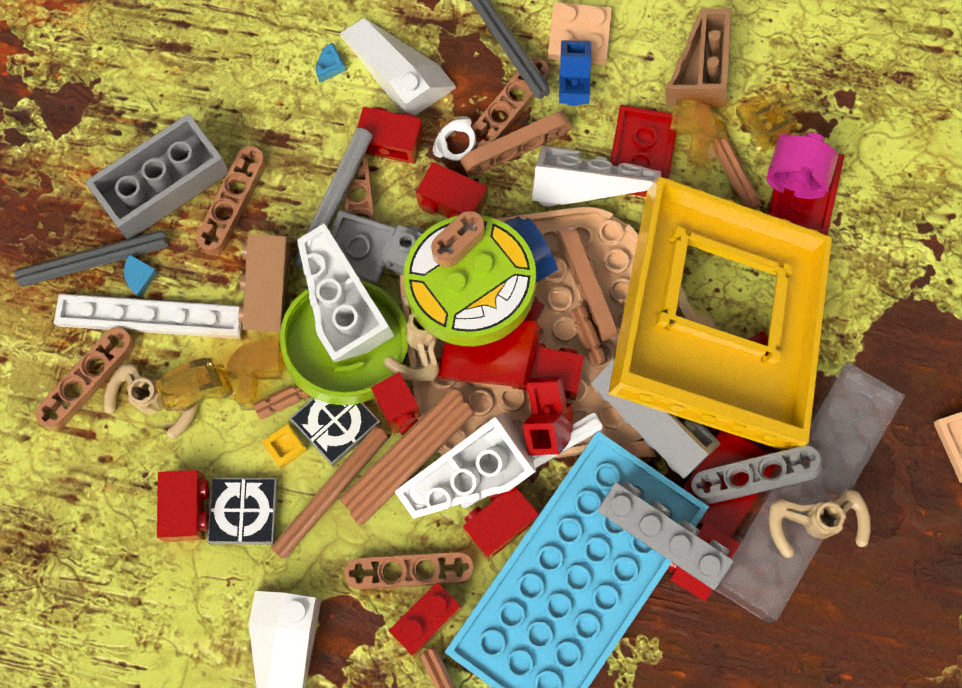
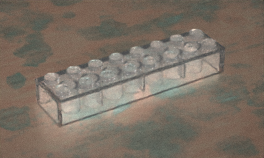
(845, 434)

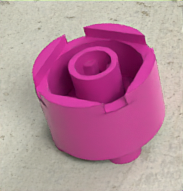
(802, 165)

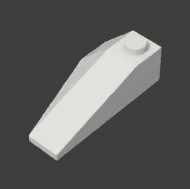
(401, 71)
(568, 178)
(341, 306)
(478, 467)
(282, 638)

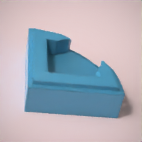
(329, 63)
(138, 275)

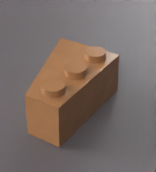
(704, 64)
(265, 281)

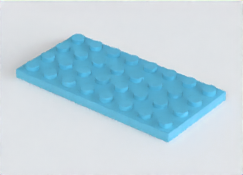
(571, 580)

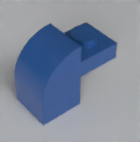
(574, 72)
(540, 250)

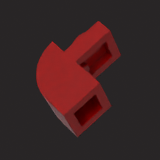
(551, 419)

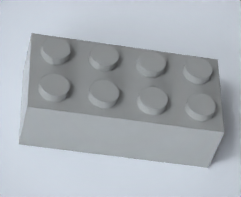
(158, 177)

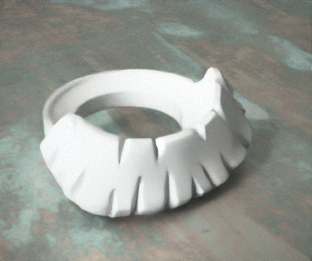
(460, 124)

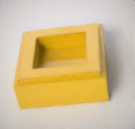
(284, 446)

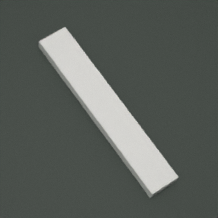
(148, 316)

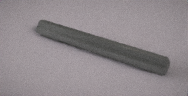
(512, 48)
(91, 258)

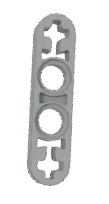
(755, 469)

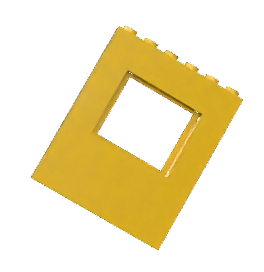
(705, 370)

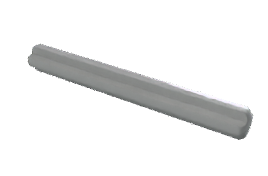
(340, 183)

